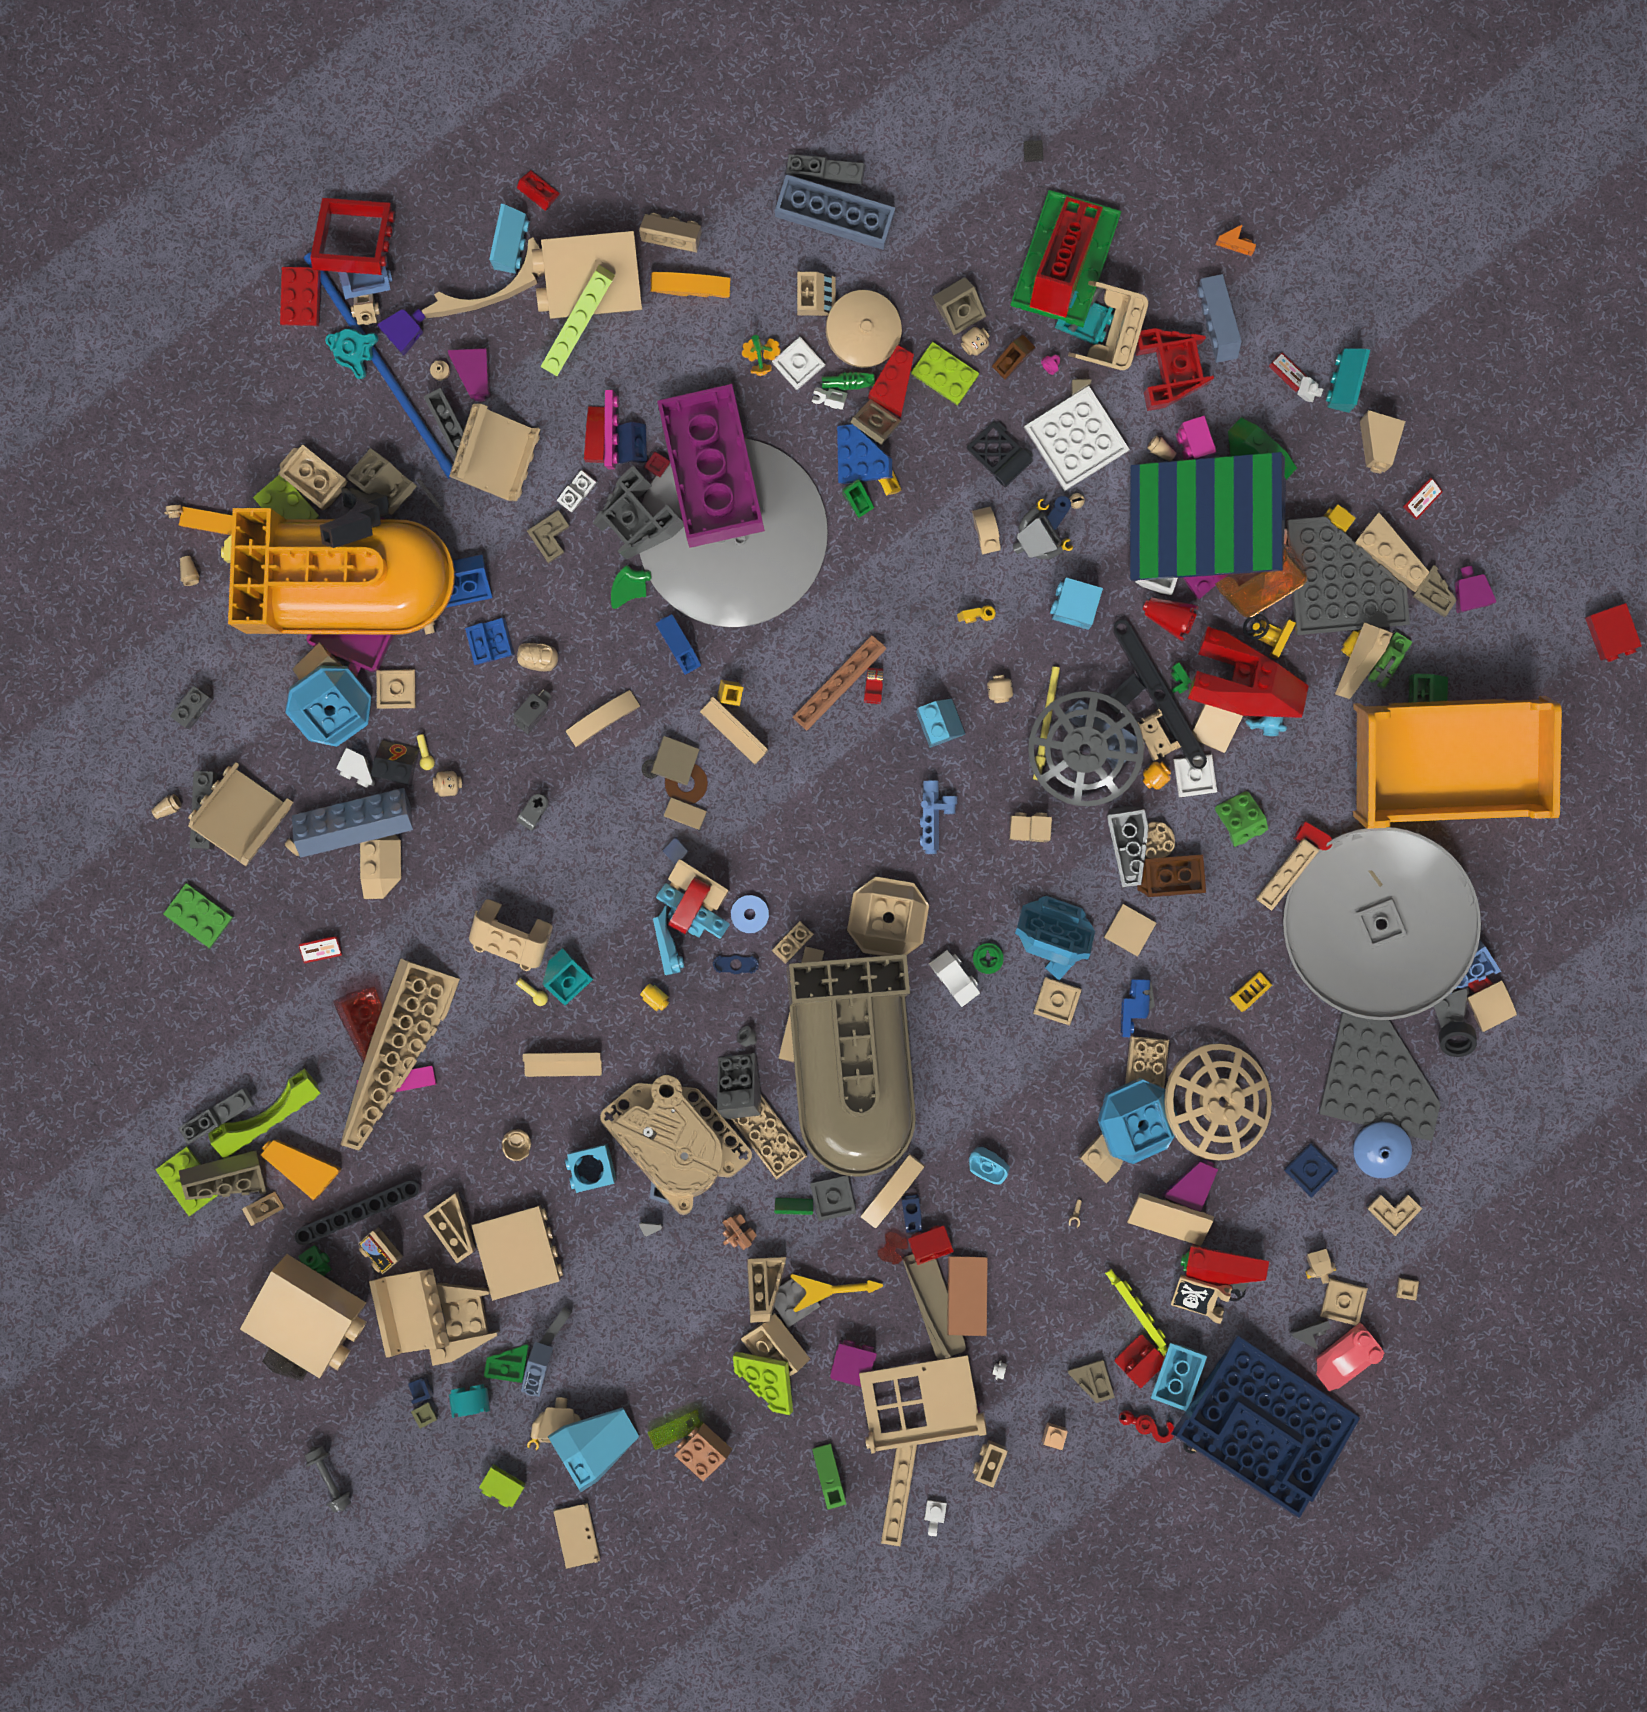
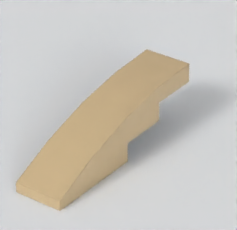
(892, 1191)

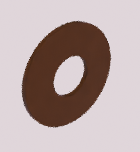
(695, 794)

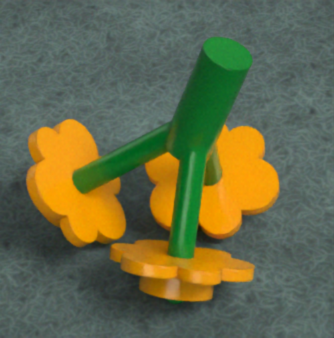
(753, 349)

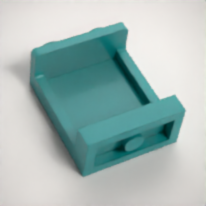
(1094, 325)

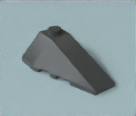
(1129, 837)

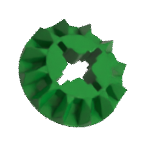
(994, 965)

